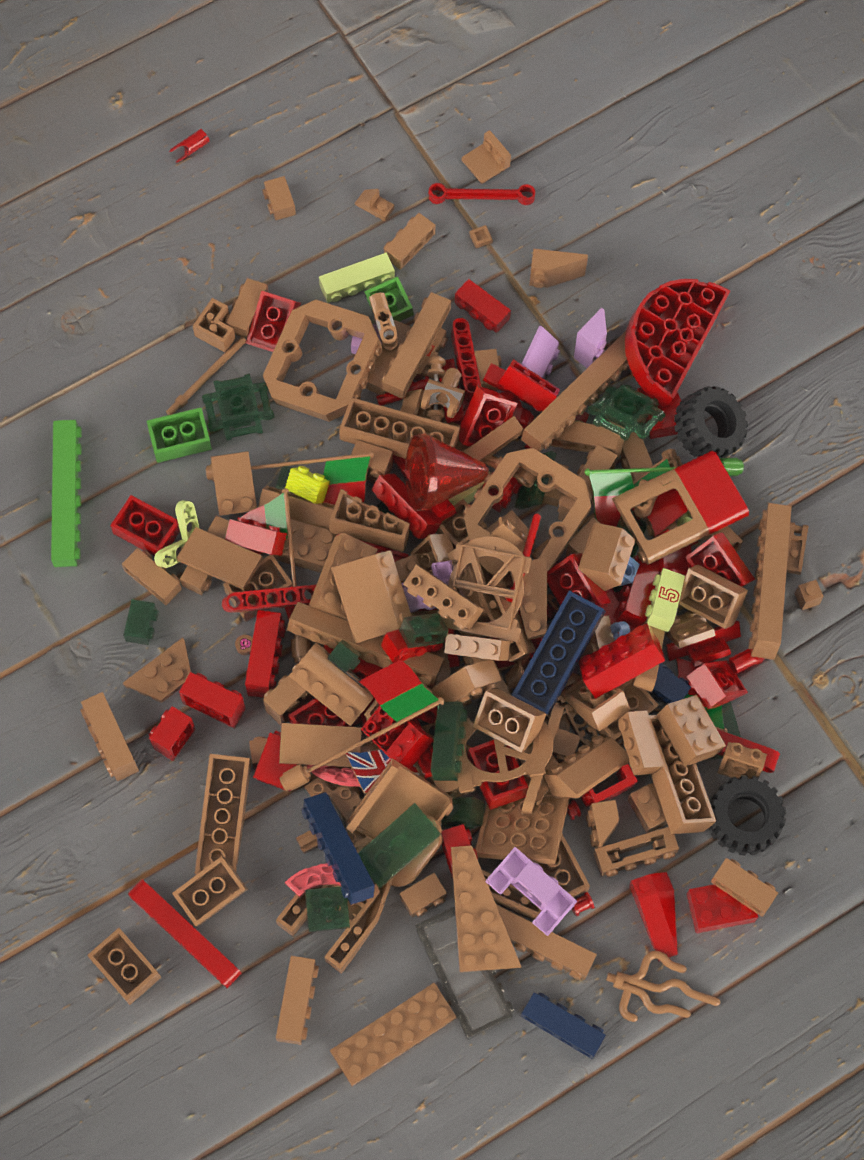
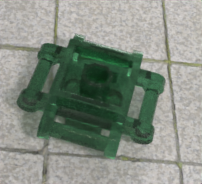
(237, 406)
(626, 409)

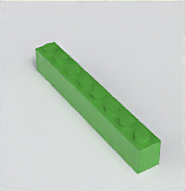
(65, 493)

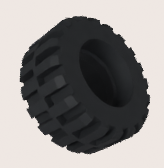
(727, 415)
(760, 794)

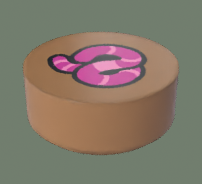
(243, 644)

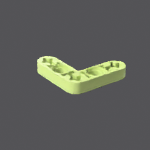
(183, 520)

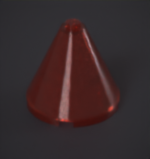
(439, 472)

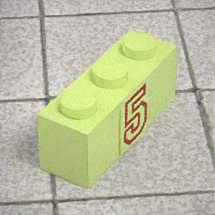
(664, 599)

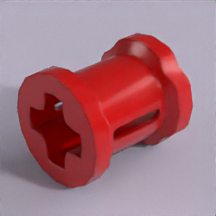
(583, 903)

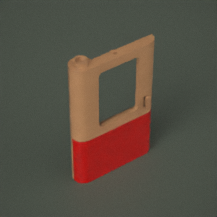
(705, 492)

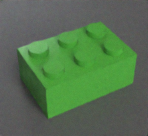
(179, 435)

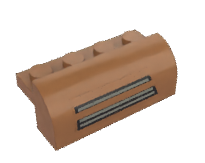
(332, 684)

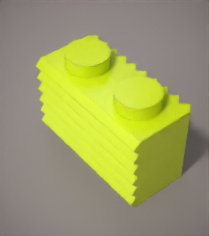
(307, 484)

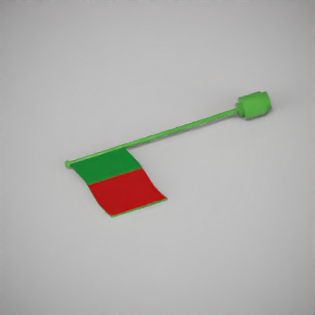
(613, 482)

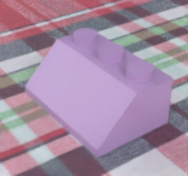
(591, 339)
(541, 353)

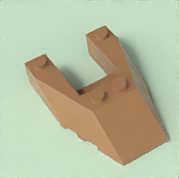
(362, 918)

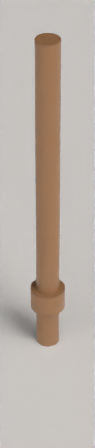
(181, 400)

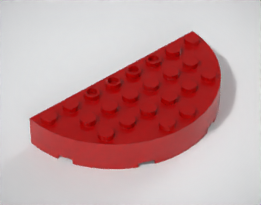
(669, 333)

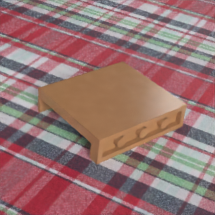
(392, 795)

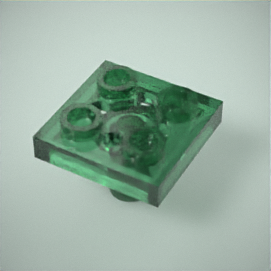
(326, 901)

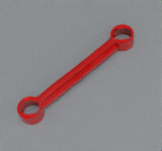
(487, 194)

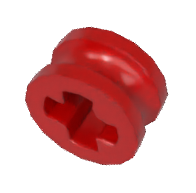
(573, 810)

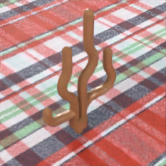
(635, 982)

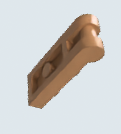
(796, 548)

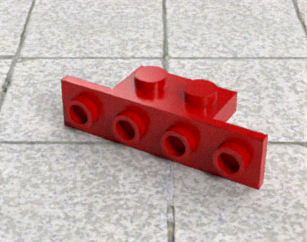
(707, 649)

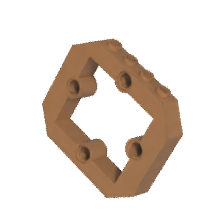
(292, 334)
(541, 467)

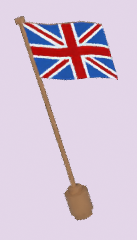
(369, 766)

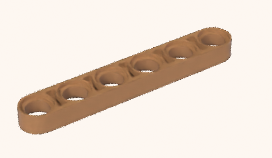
(535, 782)

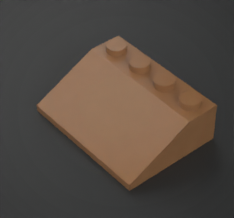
(371, 595)

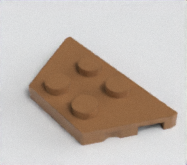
(163, 674)

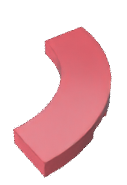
(335, 775)
(311, 878)

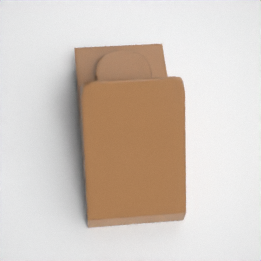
(374, 204)

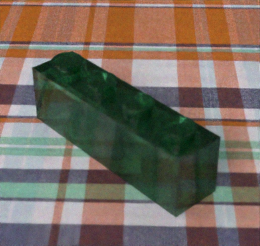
(447, 741)

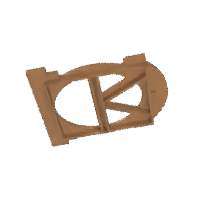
(514, 561)
(533, 766)

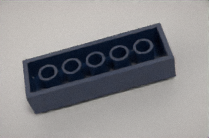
(559, 652)

